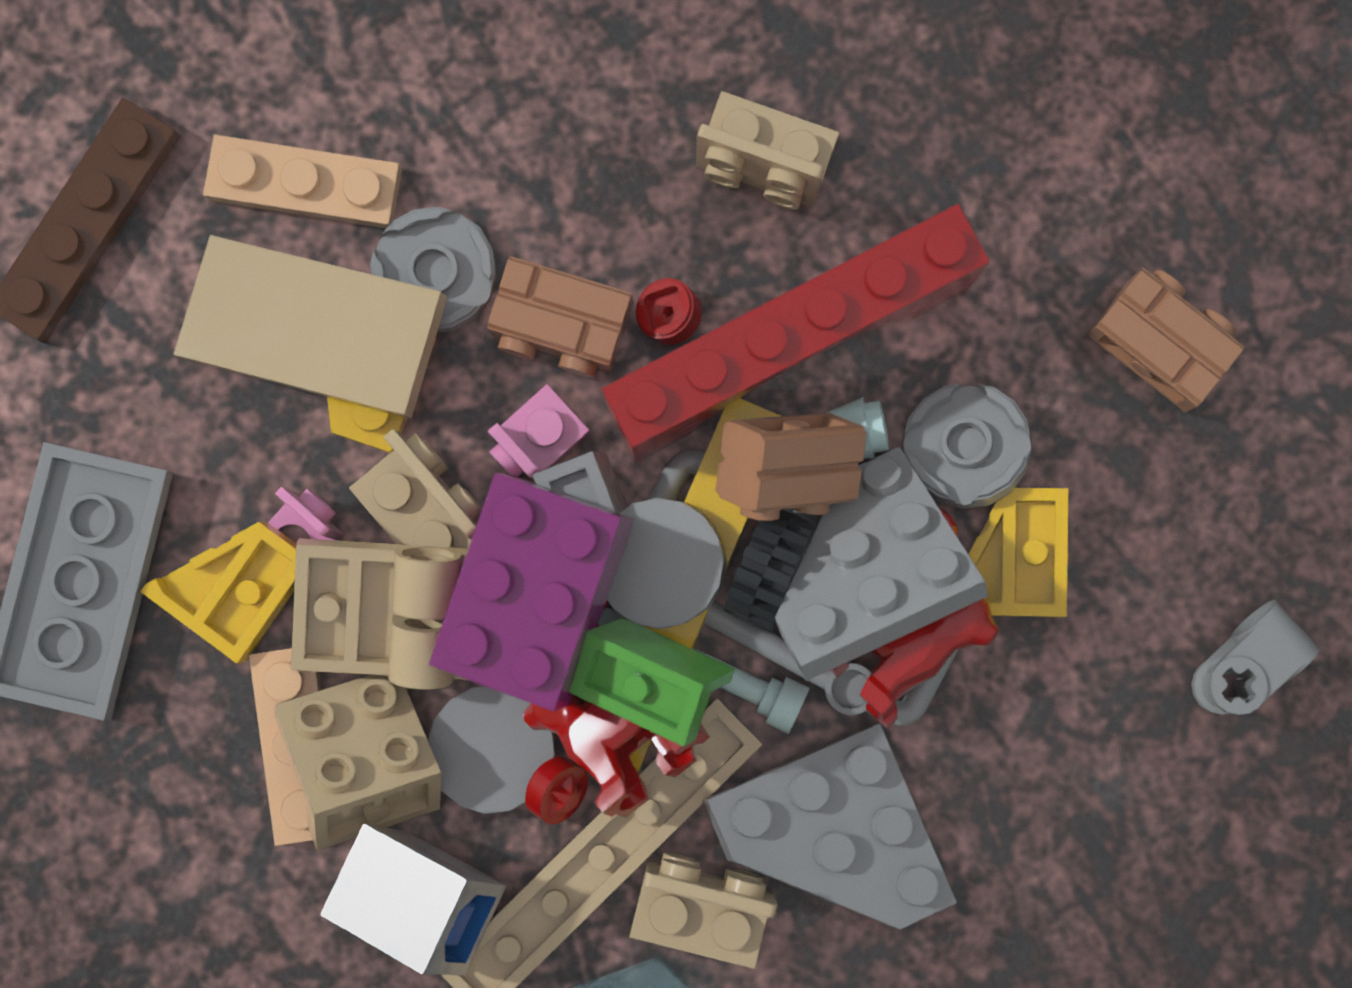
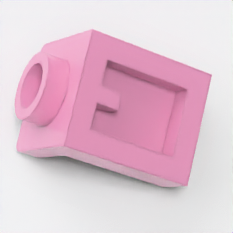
(537, 435)

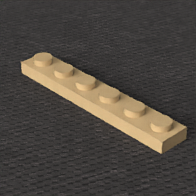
(603, 859)

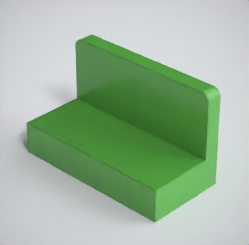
(647, 679)

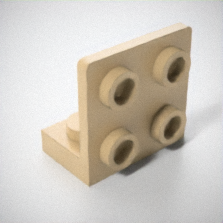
(764, 151)
(413, 499)
(359, 758)
(703, 911)

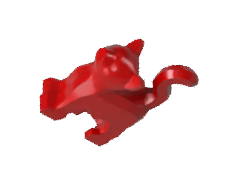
(922, 654)
(603, 747)

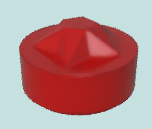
(668, 311)
(556, 790)

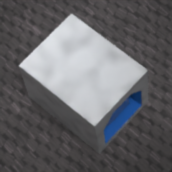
(413, 901)

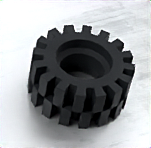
(769, 568)

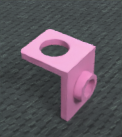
(307, 512)

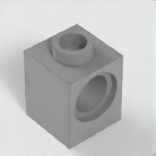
(586, 479)

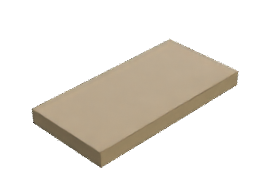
(311, 326)

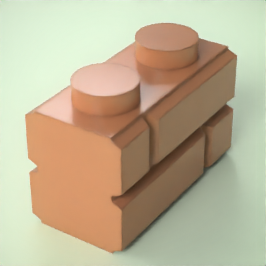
(559, 317)
(1167, 338)
(790, 464)

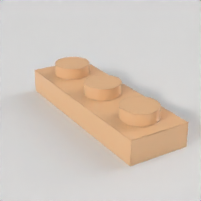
(302, 181)
(272, 685)

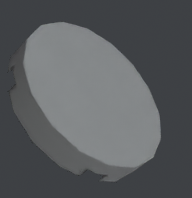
(441, 254)
(968, 445)
(668, 565)
(487, 750)

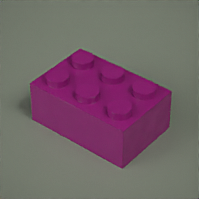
(530, 591)

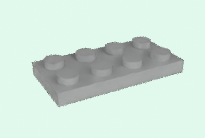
(78, 579)

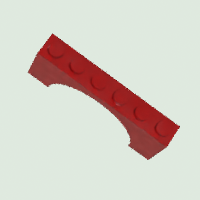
(873, 288)

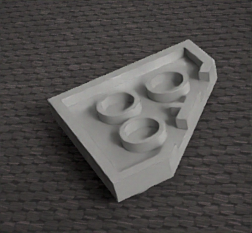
(875, 571)
(837, 830)

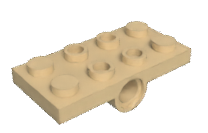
(372, 608)

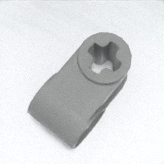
(1261, 655)

